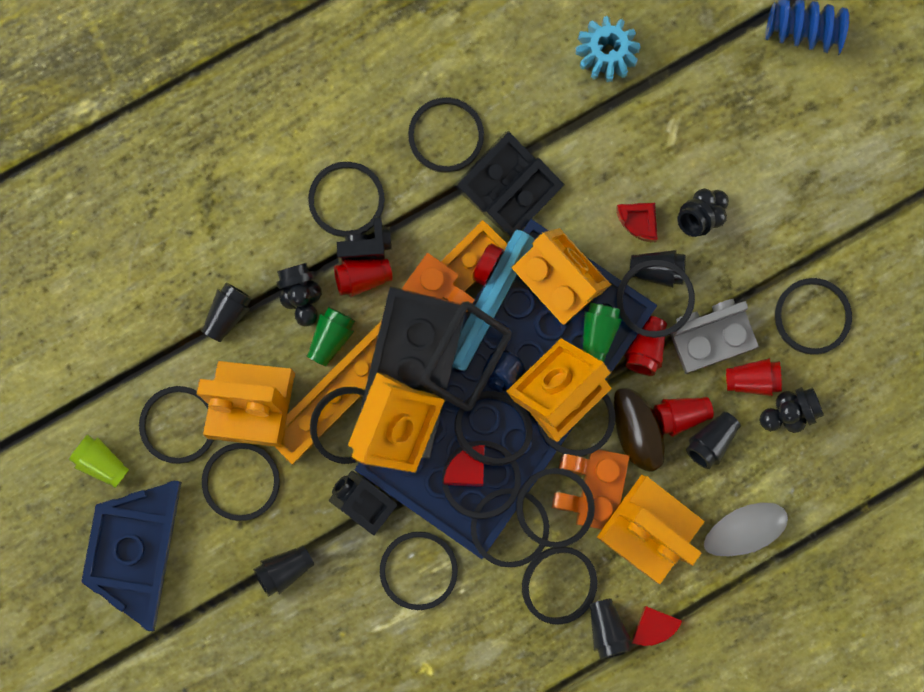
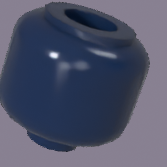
(506, 372)

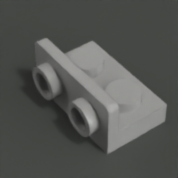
(714, 336)

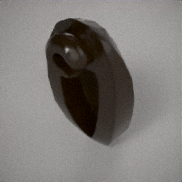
(638, 430)

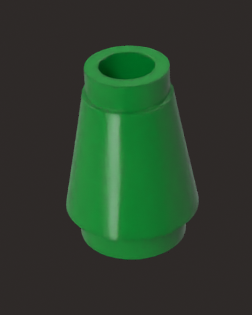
(600, 329)
(330, 335)

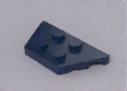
(131, 550)

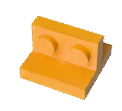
(560, 275)
(561, 388)
(247, 403)
(394, 425)
(652, 530)

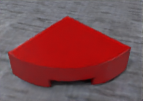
(639, 220)
(465, 470)
(654, 627)

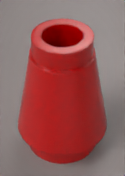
(361, 275)
(646, 353)
(755, 378)
(682, 414)

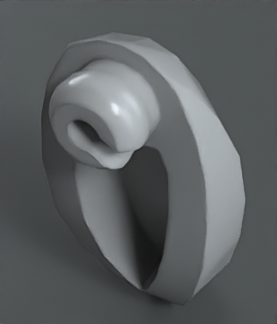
(746, 530)

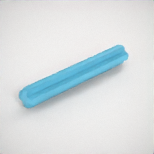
(491, 298)

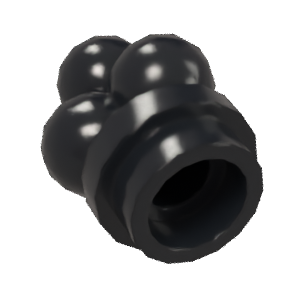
(703, 212)
(299, 293)
(792, 411)

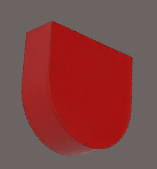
(487, 264)

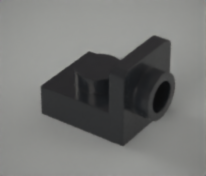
(361, 248)
(362, 502)

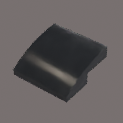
(509, 184)

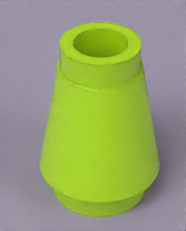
(98, 461)

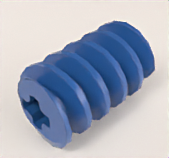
(808, 24)

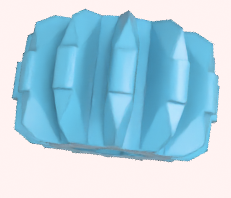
(598, 38)

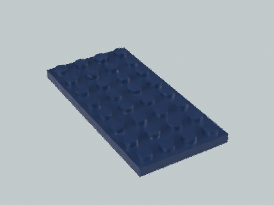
(533, 334)

